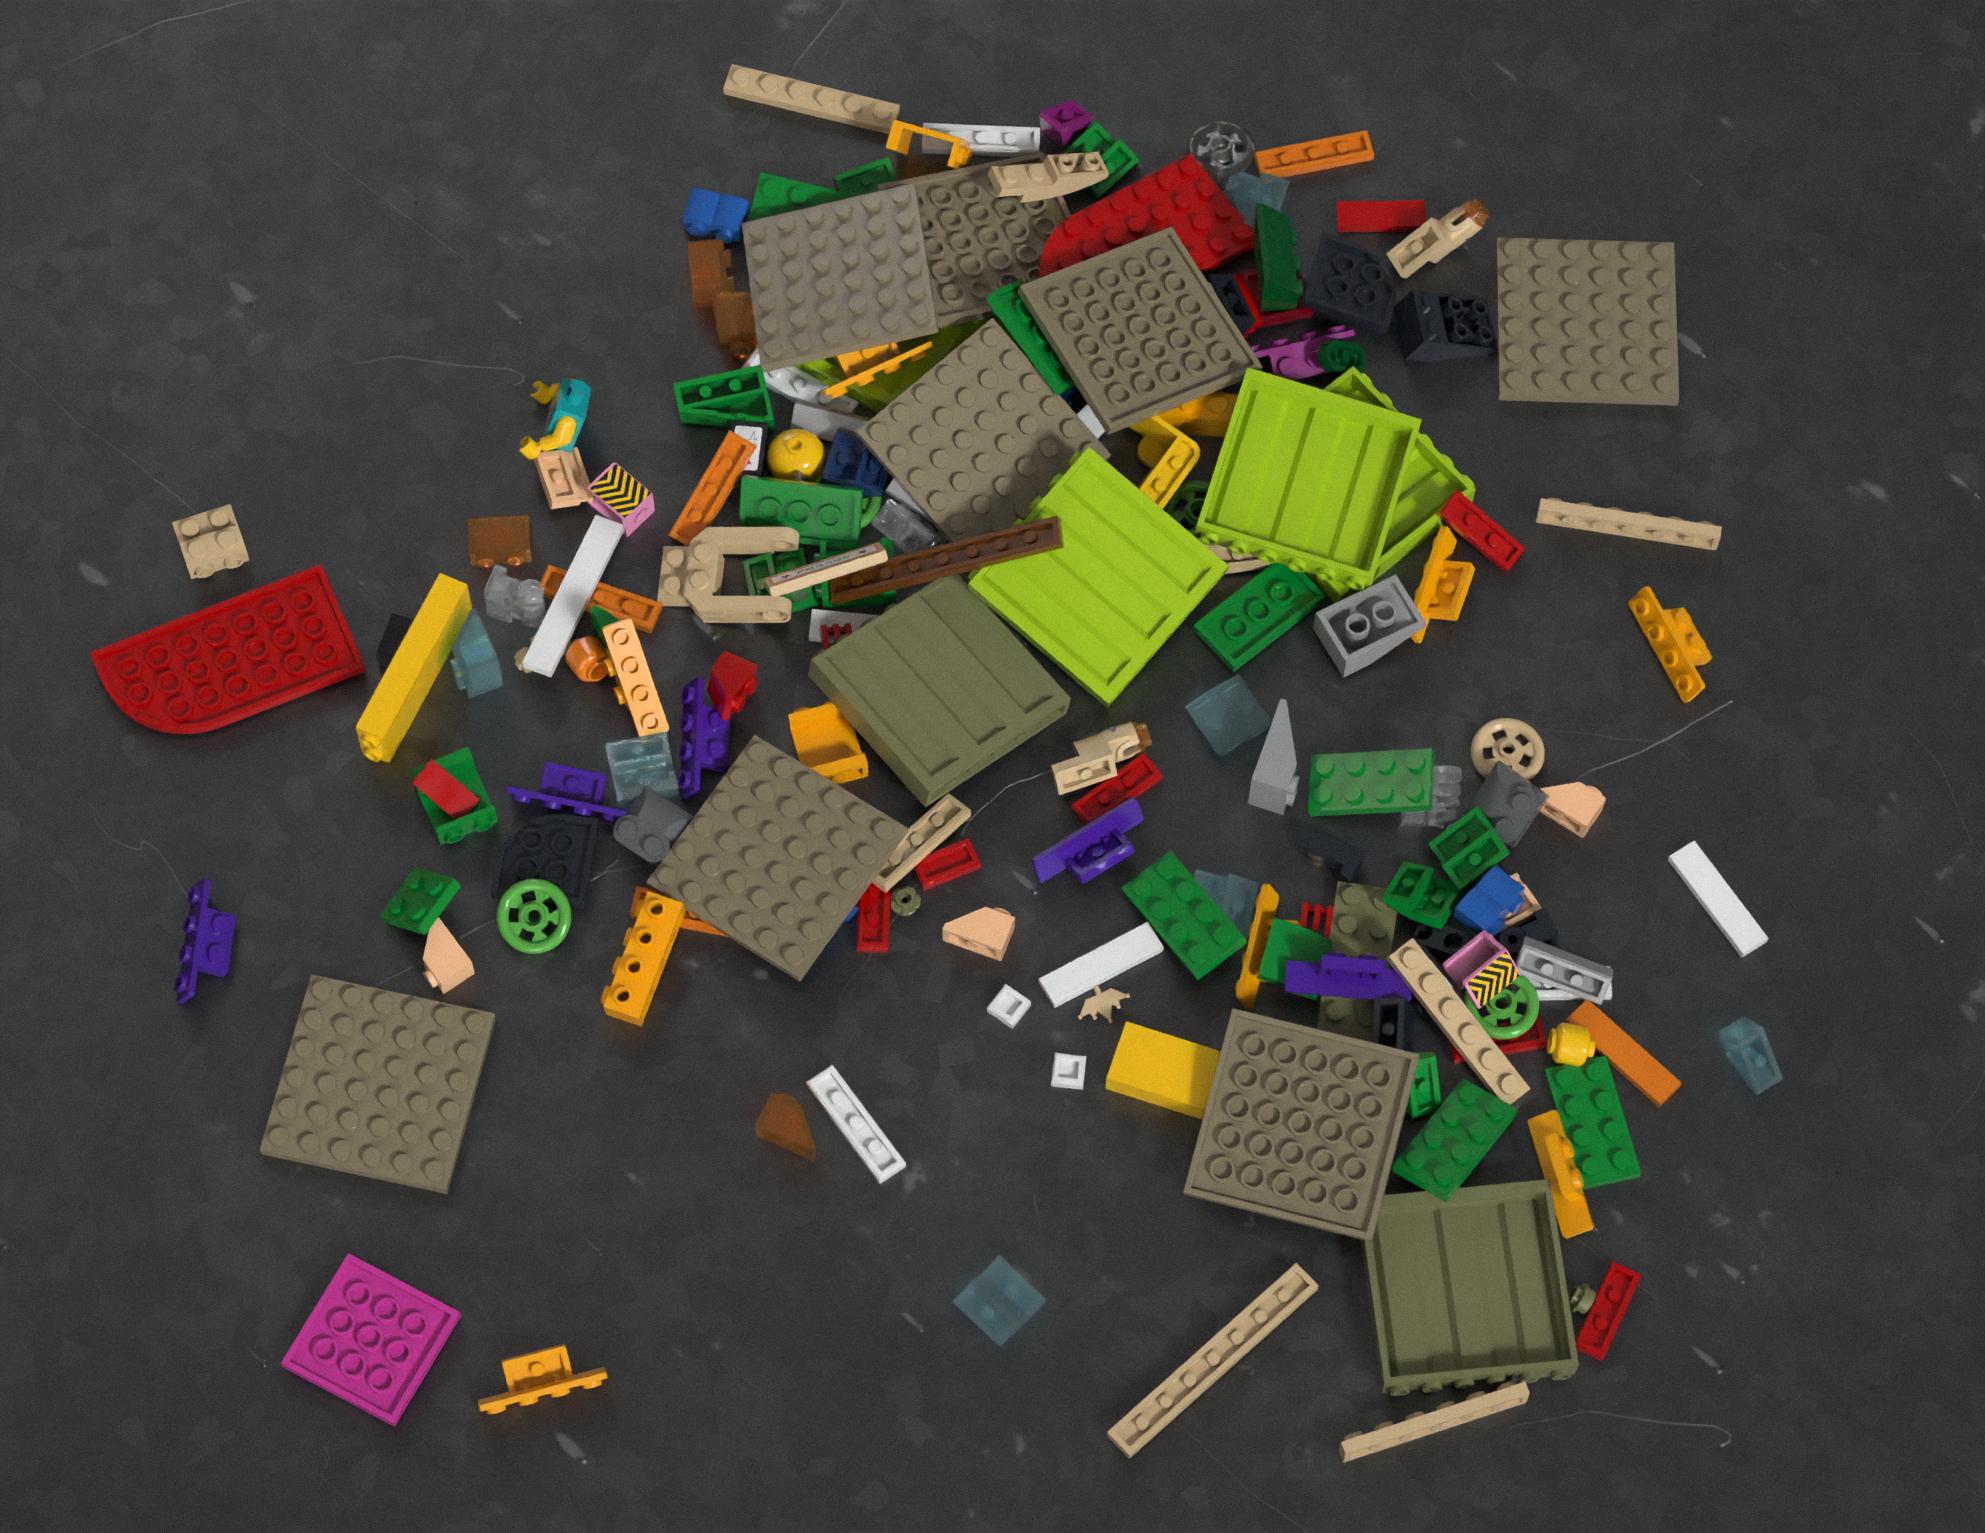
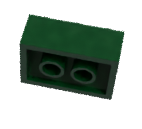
(1276, 259)

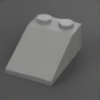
(1367, 625)
(1274, 777)

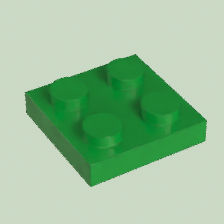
(420, 900)

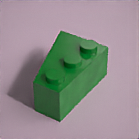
(725, 398)

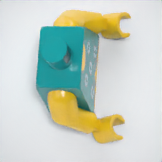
(564, 418)

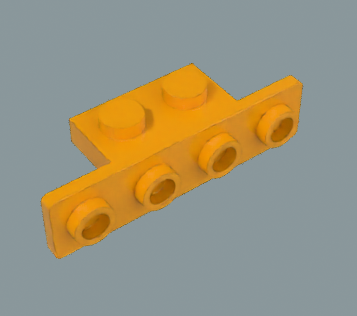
(861, 365)
(1443, 583)
(1674, 642)
(633, 677)
(1259, 929)
(1566, 1181)
(537, 1375)

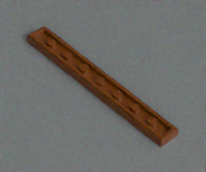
(949, 560)

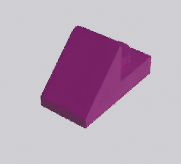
(1062, 120)

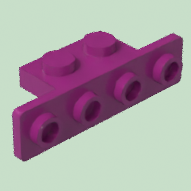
(1299, 357)

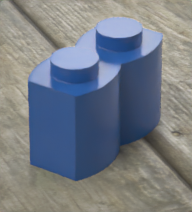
(715, 215)
(1490, 902)

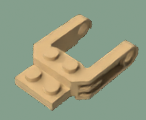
(695, 574)

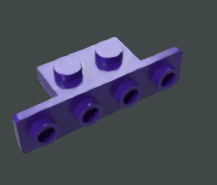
(703, 739)
(570, 787)
(1093, 846)
(206, 941)
(1345, 978)

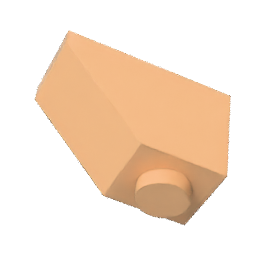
(1573, 806)
(982, 931)
(444, 959)

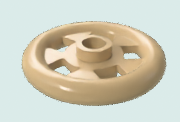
(1511, 728)

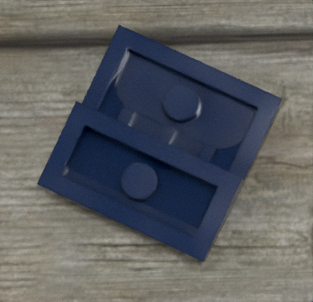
(853, 465)

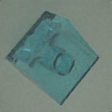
(475, 661)

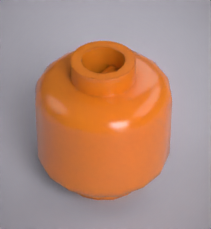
(587, 659)

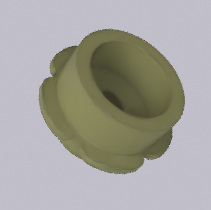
(908, 908)
(1581, 1298)

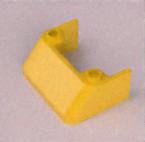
(1168, 455)

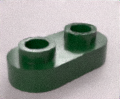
(1340, 356)

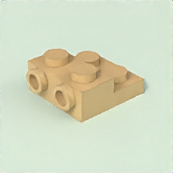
(211, 542)

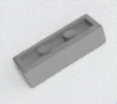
(1563, 970)

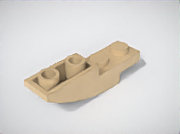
(1052, 178)

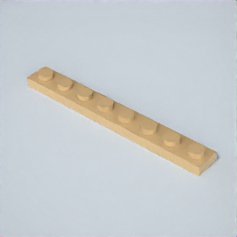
(1212, 1360)

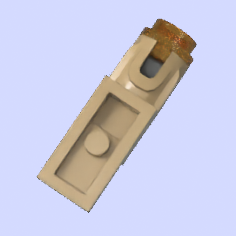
(1438, 237)
(1098, 755)

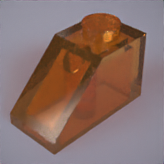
(786, 1126)

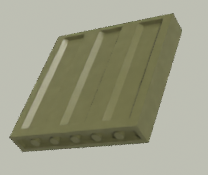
(938, 687)
(1469, 1289)

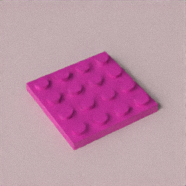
(371, 1339)

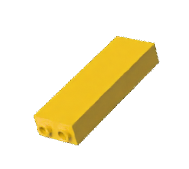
(413, 669)
(1163, 1070)

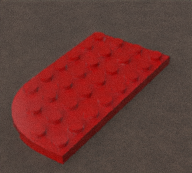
(1171, 197)
(232, 657)

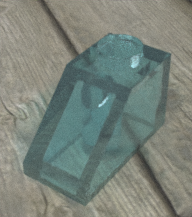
(1751, 1054)

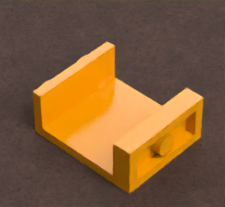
(902, 133)
(827, 743)

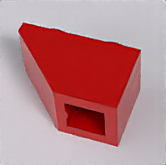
(730, 683)

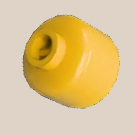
(1570, 1044)

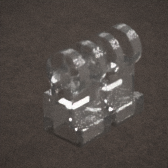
(906, 527)
(514, 598)
(1443, 807)

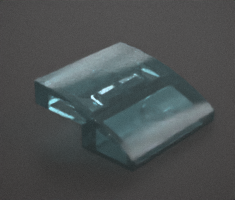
(1247, 190)
(1229, 715)
(640, 764)
(1232, 895)
(1000, 1301)

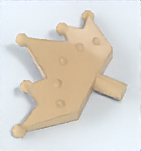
(1102, 1003)

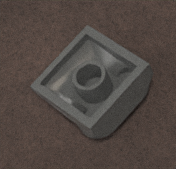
(1508, 802)
(651, 826)

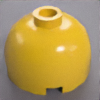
(794, 452)

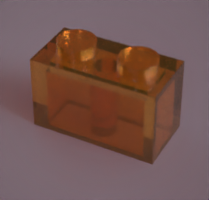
(708, 270)
(499, 540)

